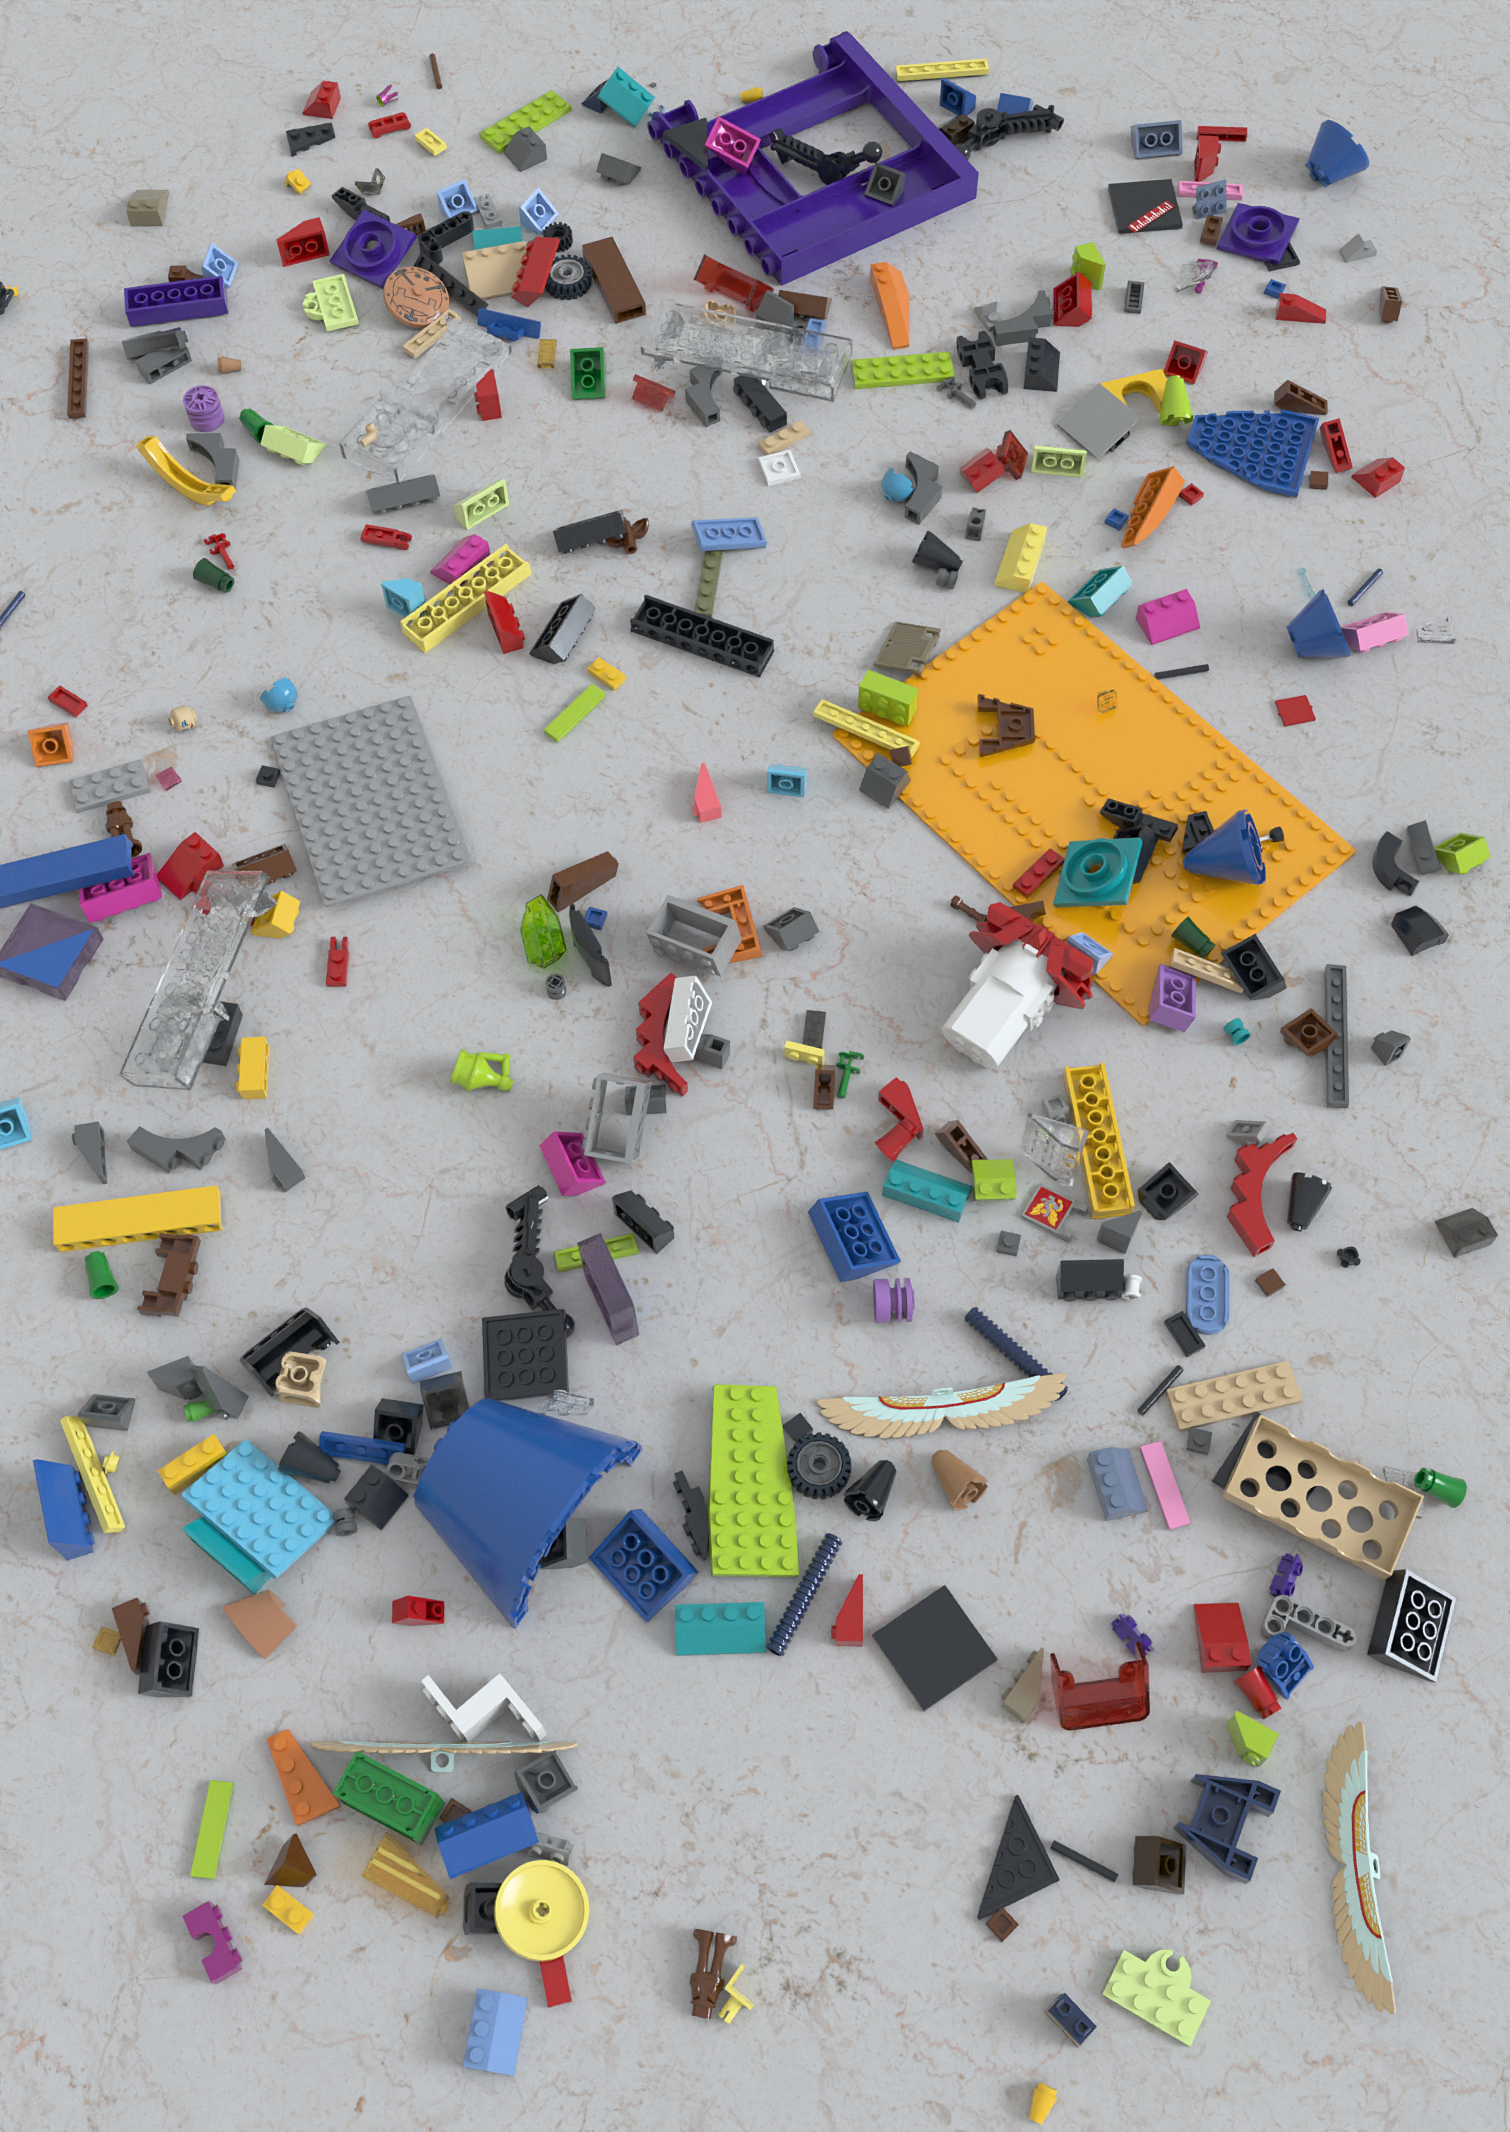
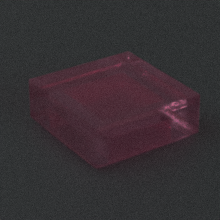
(168, 778)

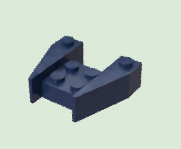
(1220, 1820)

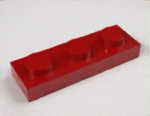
(1038, 873)

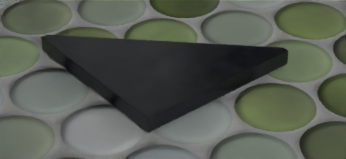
(690, 141)
(1019, 1866)

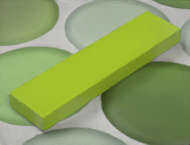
(574, 713)
(618, 1247)
(212, 1830)

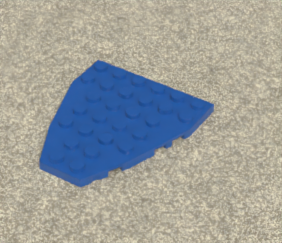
(1259, 448)

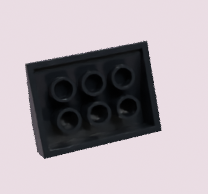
(1412, 1625)

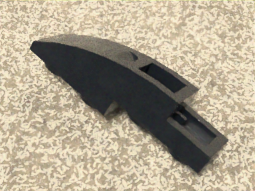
(354, 204)
(1129, 816)
(697, 1521)

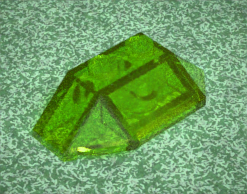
(542, 933)

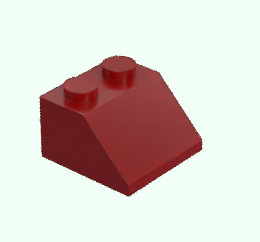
(323, 100)
(1206, 157)
(1185, 361)
(488, 397)
(982, 469)
(1379, 475)

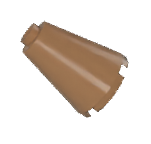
(958, 1479)

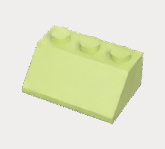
(291, 444)
(1058, 461)
(482, 504)

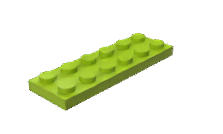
(535, 114)
(902, 370)

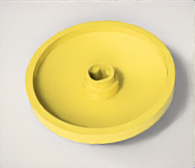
(541, 1910)

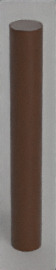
(435, 71)

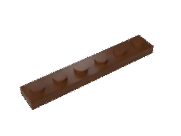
(78, 378)

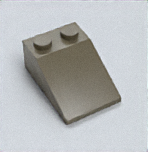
(147, 207)

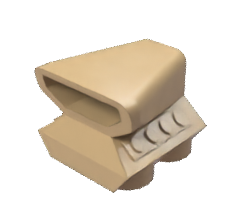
(300, 1379)

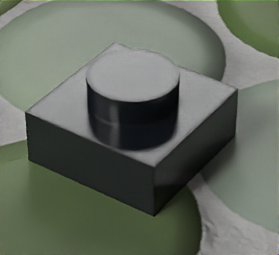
(268, 776)

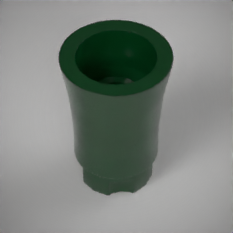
(212, 575)
(1193, 938)

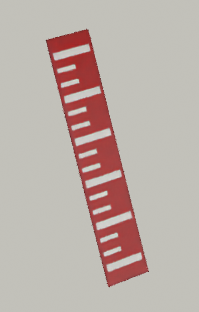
(1151, 216)

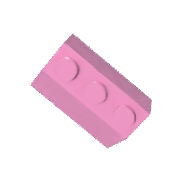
(1375, 631)

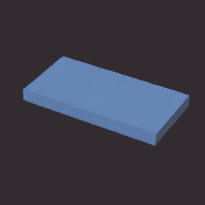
(728, 534)

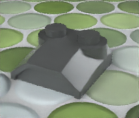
(544, 1782)

